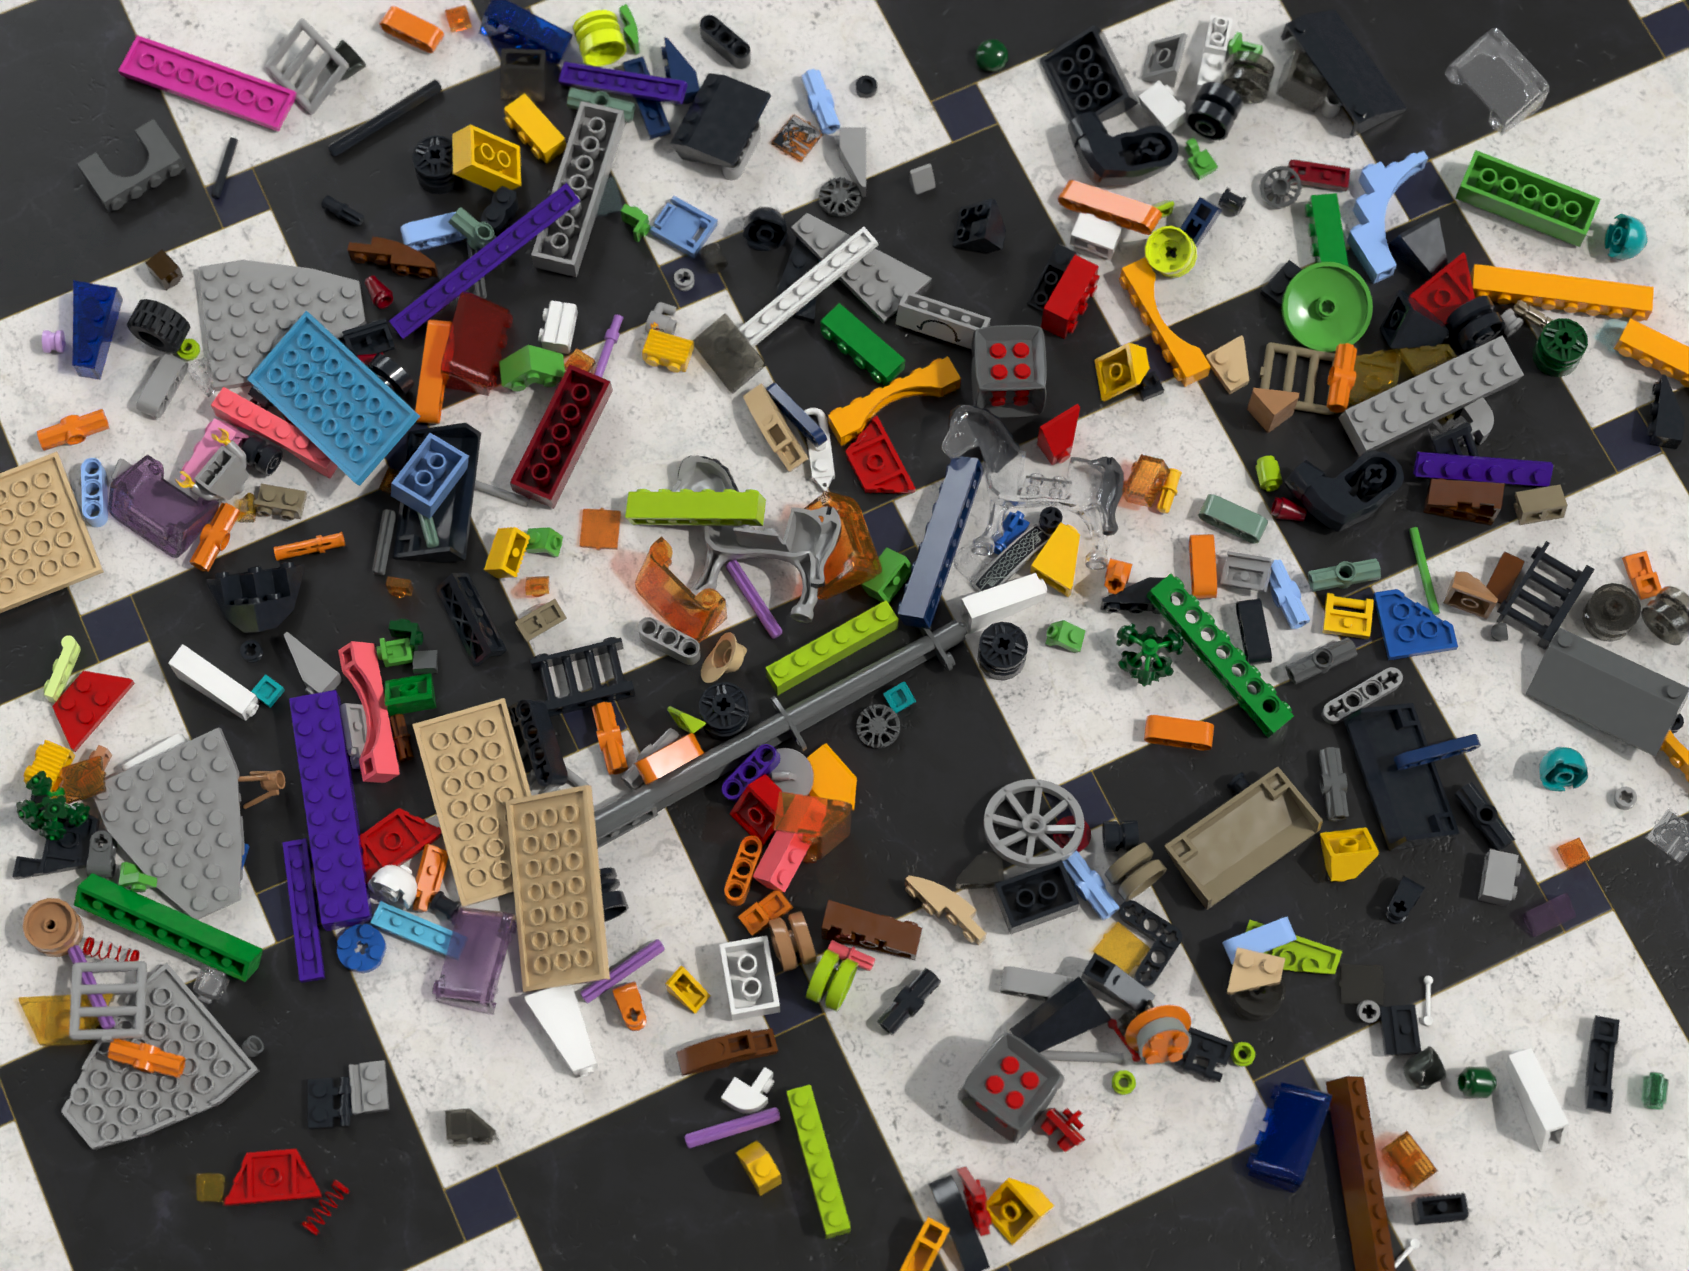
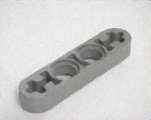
(1362, 696)

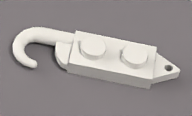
(821, 457)

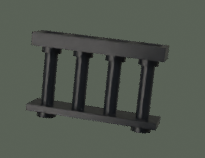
(1567, 595)
(576, 699)

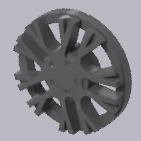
(1280, 187)
(839, 197)
(878, 726)

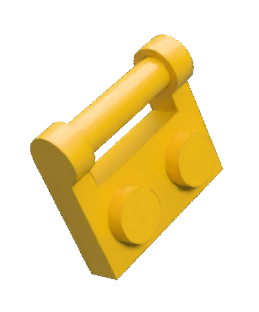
(1346, 622)

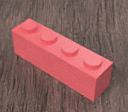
(781, 861)

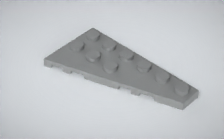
(874, 280)

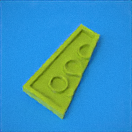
(1304, 954)

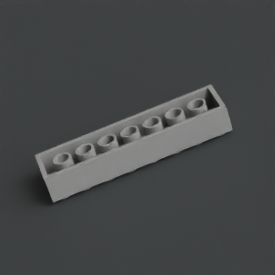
(586, 171)
(1431, 396)

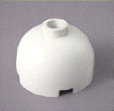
(395, 885)

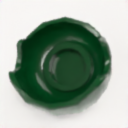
(991, 55)

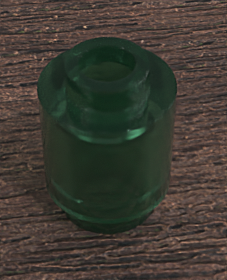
(1655, 1091)

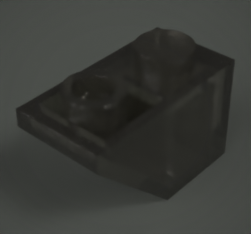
(466, 1127)

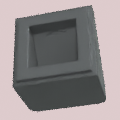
(425, 662)

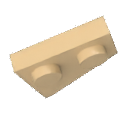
(1254, 970)

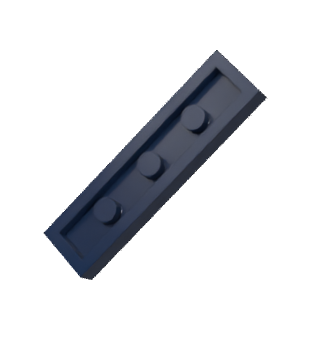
(650, 110)

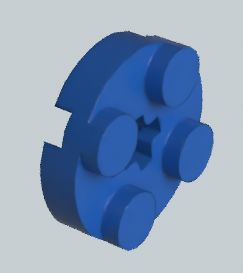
(374, 952)

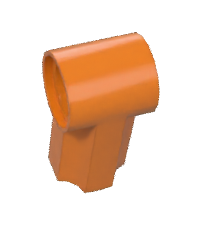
(1117, 575)

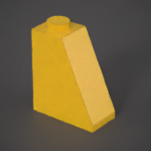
(1058, 559)
(759, 1167)

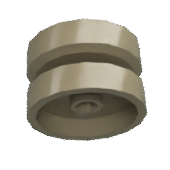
(1135, 871)

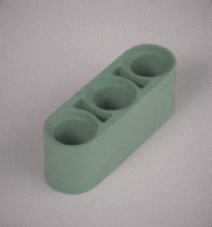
(1233, 518)

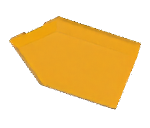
(832, 777)

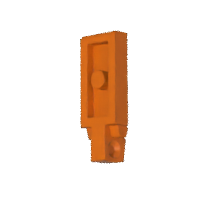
(429, 876)

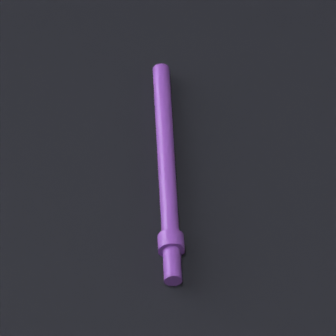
(611, 338)

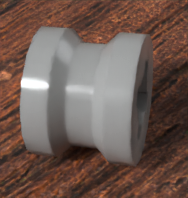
(1512, 323)

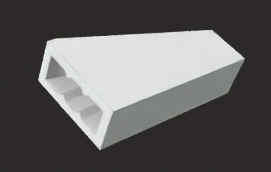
(1001, 601)
(213, 683)
(563, 1022)
(1537, 1099)

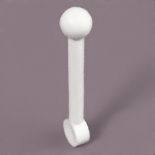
(1428, 1020)
(1413, 1244)

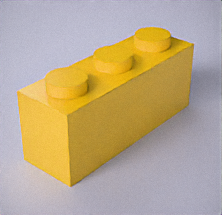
(534, 129)

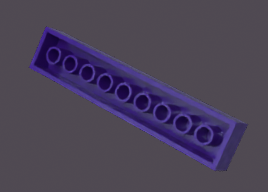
(330, 811)

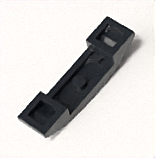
(1600, 1064)
(960, 1224)

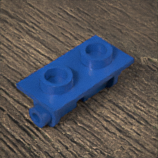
(1013, 526)

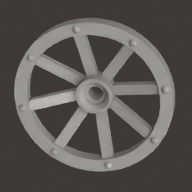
(1033, 821)

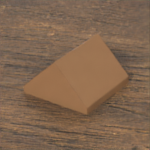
(1272, 406)

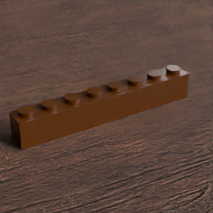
(1360, 1175)

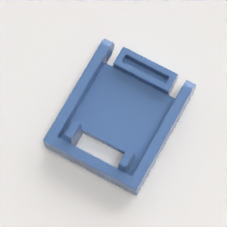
(680, 224)

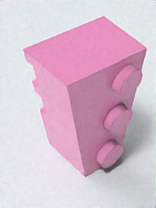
(208, 447)

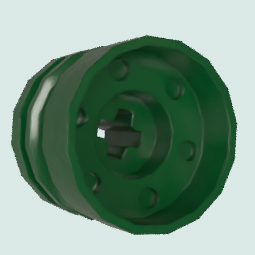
(1558, 358)

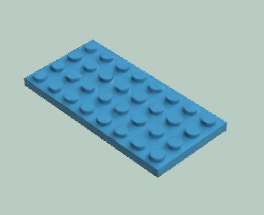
(333, 398)

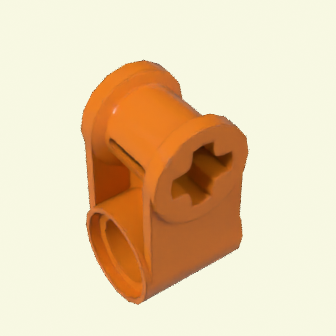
(630, 1003)

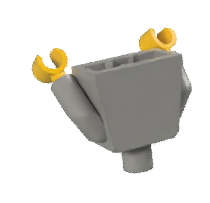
(223, 473)

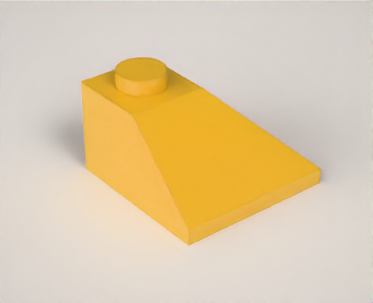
(1121, 369)
(1347, 852)
(1017, 1208)

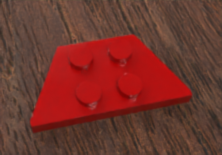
(1446, 289)
(877, 462)
(88, 704)
(395, 840)
(272, 1178)
(976, 1201)

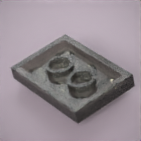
(729, 353)

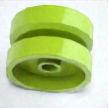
(829, 979)

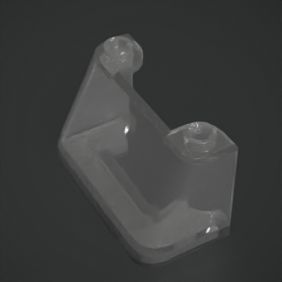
(1500, 79)

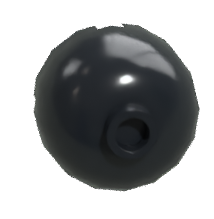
(765, 228)

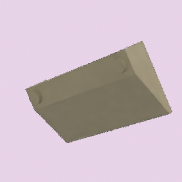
(1243, 837)

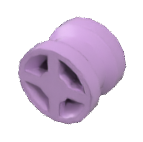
(53, 341)

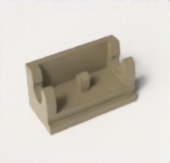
(1540, 504)
(540, 620)

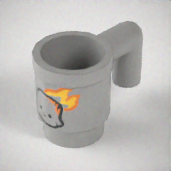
(661, 322)

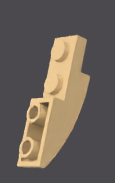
(774, 427)
(939, 899)

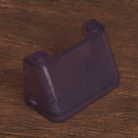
(157, 508)
(475, 959)

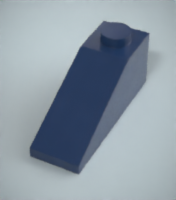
(1199, 221)

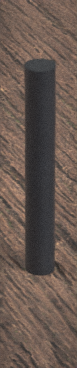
(224, 168)

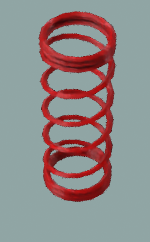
(134, 956)
(313, 1229)

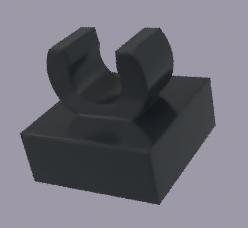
(1150, 386)
(257, 397)

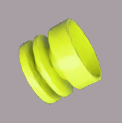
(599, 38)
(1159, 246)

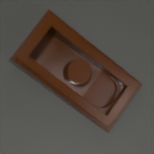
(1505, 576)

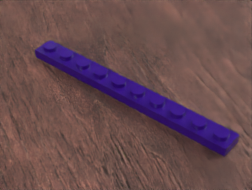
(484, 261)

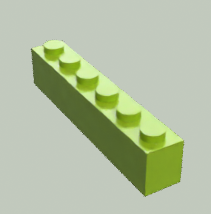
(696, 508)
(831, 647)
(818, 1161)

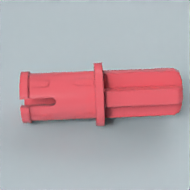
(865, 961)

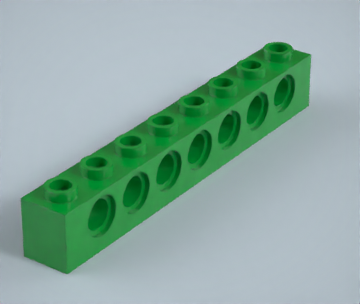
(1221, 668)

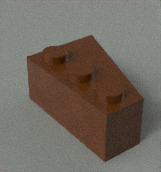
(1464, 500)

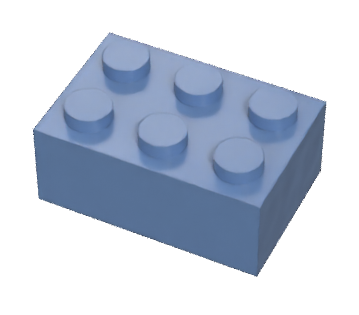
(429, 475)

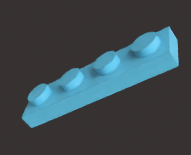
(412, 928)

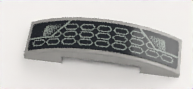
(1012, 558)

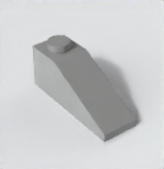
(853, 154)
(314, 671)

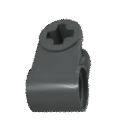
(102, 859)

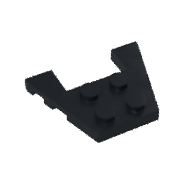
(59, 855)

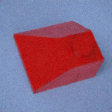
(1058, 435)
(758, 808)

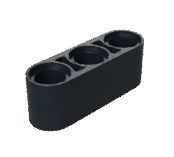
(723, 33)
(1253, 631)

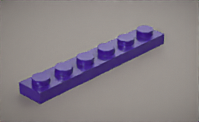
(623, 83)
(1483, 469)
(303, 910)

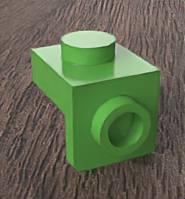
(1237, 44)
(635, 217)
(544, 540)
(1065, 635)
(395, 652)
(133, 878)

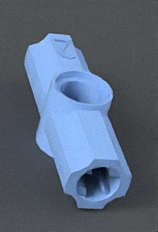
(820, 101)
(1287, 596)
(1090, 886)

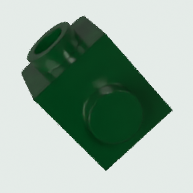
(405, 629)

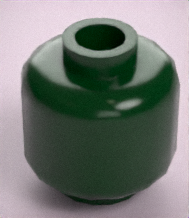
(1477, 1082)

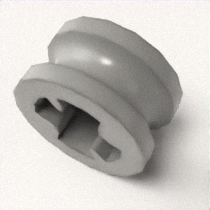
(688, 284)
(1627, 792)
(1373, 1005)

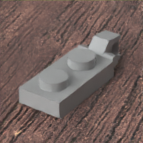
(354, 730)

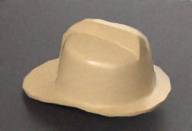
(724, 658)

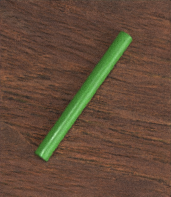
(1424, 571)

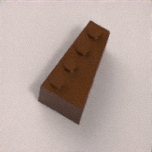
(870, 931)

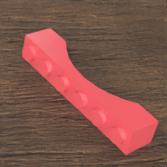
(250, 416)
(361, 667)

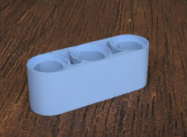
(430, 232)
(93, 482)
(1262, 938)

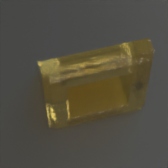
(246, 509)
(210, 1187)

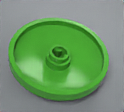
(1327, 306)

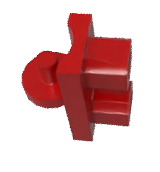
(1057, 1120)

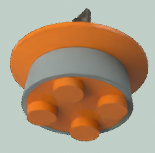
(1160, 1033)

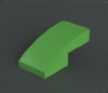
(630, 31)

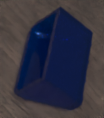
(1288, 1135)

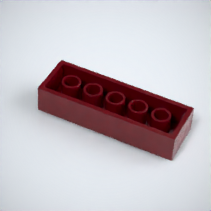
(561, 436)

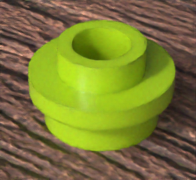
(193, 353)
(1248, 1049)
(1129, 1077)

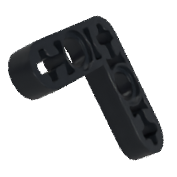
(1160, 944)

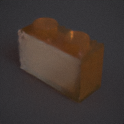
(1145, 480)
(1408, 1161)

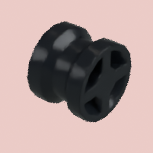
(1051, 515)

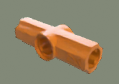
(1341, 378)
(73, 429)
(214, 537)
(610, 738)
(146, 1058)

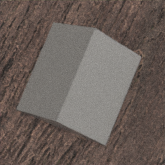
(1164, 60)

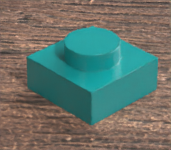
(268, 691)
(899, 697)

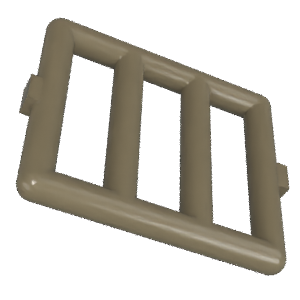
(1293, 352)

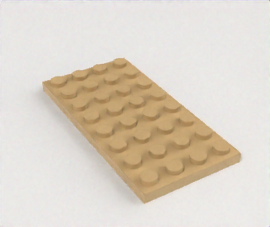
(471, 775)
(557, 889)

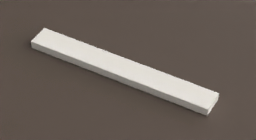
(808, 286)

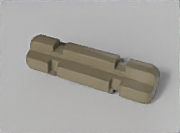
(1531, 314)

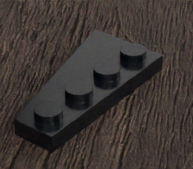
(799, 263)

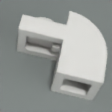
(746, 1098)

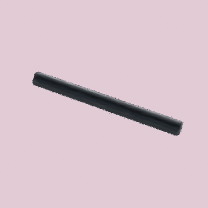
(384, 118)

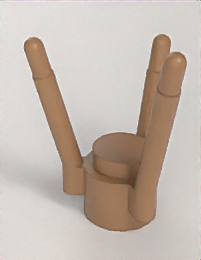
(269, 780)

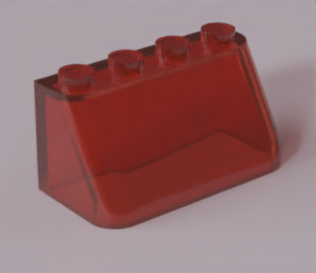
(475, 344)

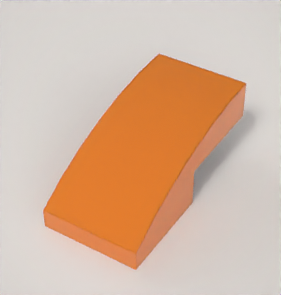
(1641, 575)
(759, 914)

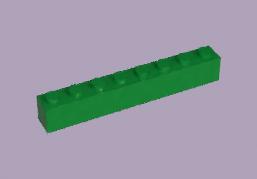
(168, 927)

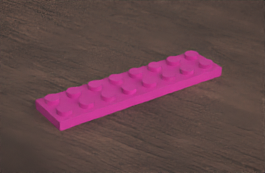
(208, 83)

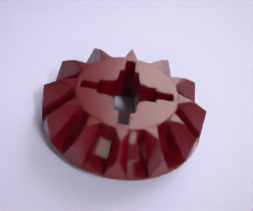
(1062, 840)

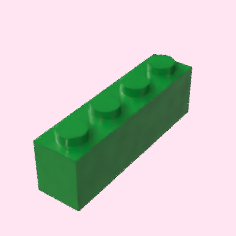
(1326, 229)
(862, 345)

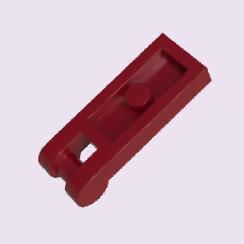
(1321, 175)

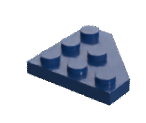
(1410, 627)

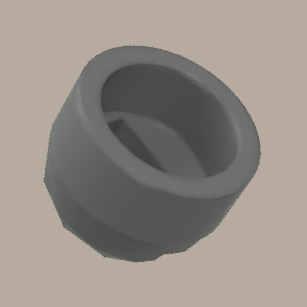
(1499, 632)
(252, 1046)

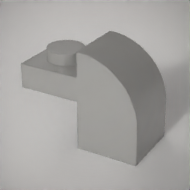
(1480, 418)

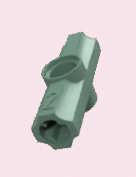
(576, 96)
(477, 233)
(1357, 571)

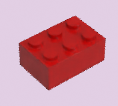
(1070, 297)

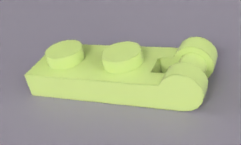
(62, 669)

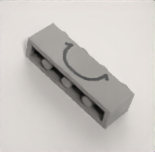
(939, 319)

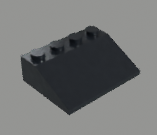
(1088, 77)
(719, 121)

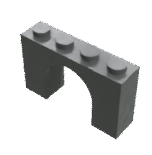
(117, 190)

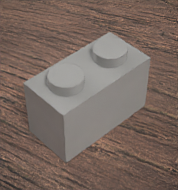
(1499, 878)

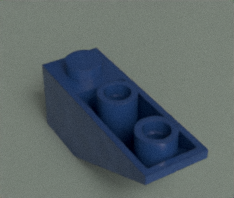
(680, 69)

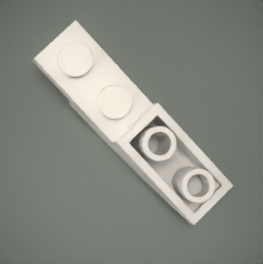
(1214, 50)

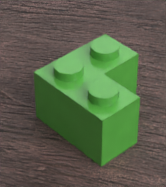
(532, 366)

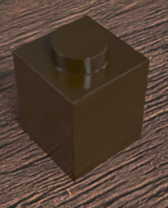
(164, 269)

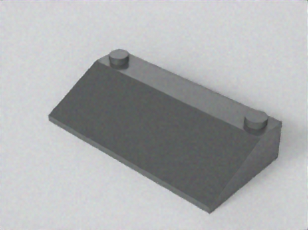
(1608, 691)

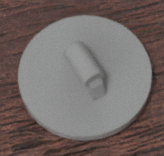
(793, 772)

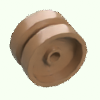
(53, 927)
(789, 942)

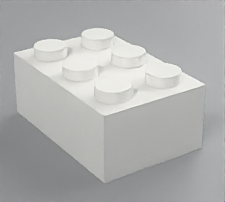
(749, 978)

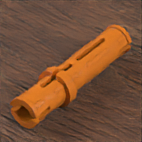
(309, 546)

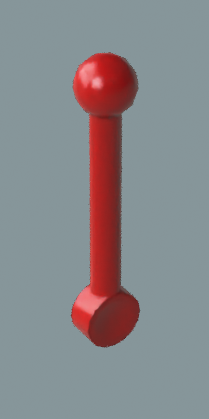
(1112, 1024)

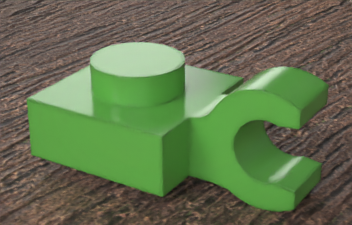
(1199, 162)

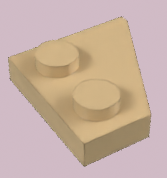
(1230, 364)

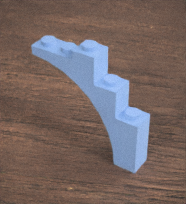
(1369, 237)

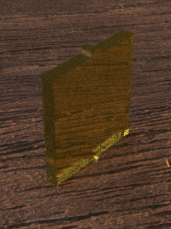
(1122, 948)

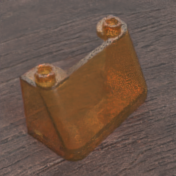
(855, 555)
(673, 601)

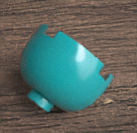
(1625, 237)
(1562, 769)

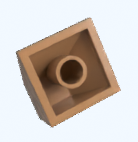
(1470, 595)

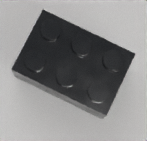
(1036, 897)

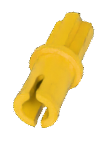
(1168, 491)

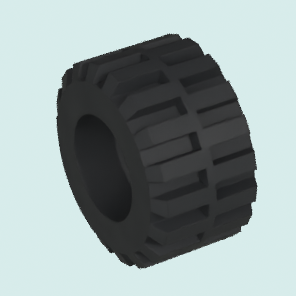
(158, 325)

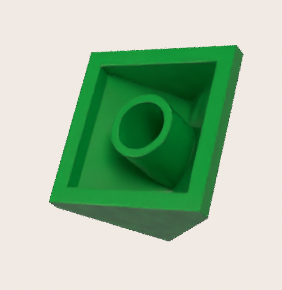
(409, 694)

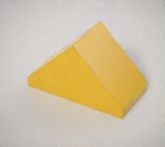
(687, 990)

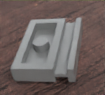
(1247, 571)
(369, 1087)

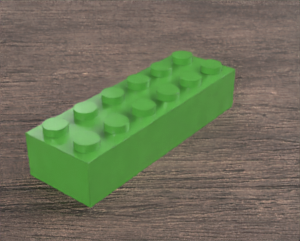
(1528, 198)

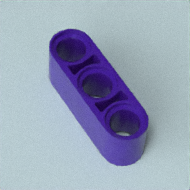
(756, 761)

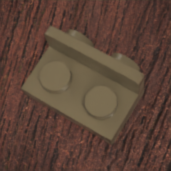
(280, 501)

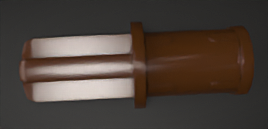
(401, 737)

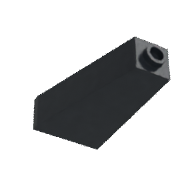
(1061, 1017)

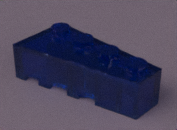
(524, 30)
(94, 323)

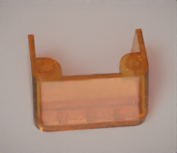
(815, 820)

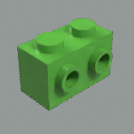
(889, 579)

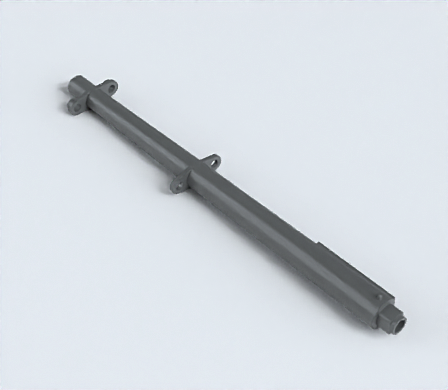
(651, 798)

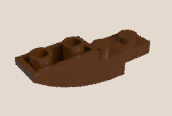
(402, 258)
(726, 1049)

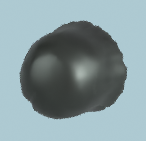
(351, 57)
(1428, 1062)

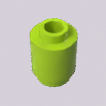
(1268, 473)

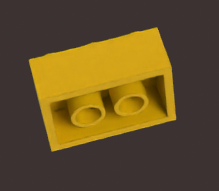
(486, 159)

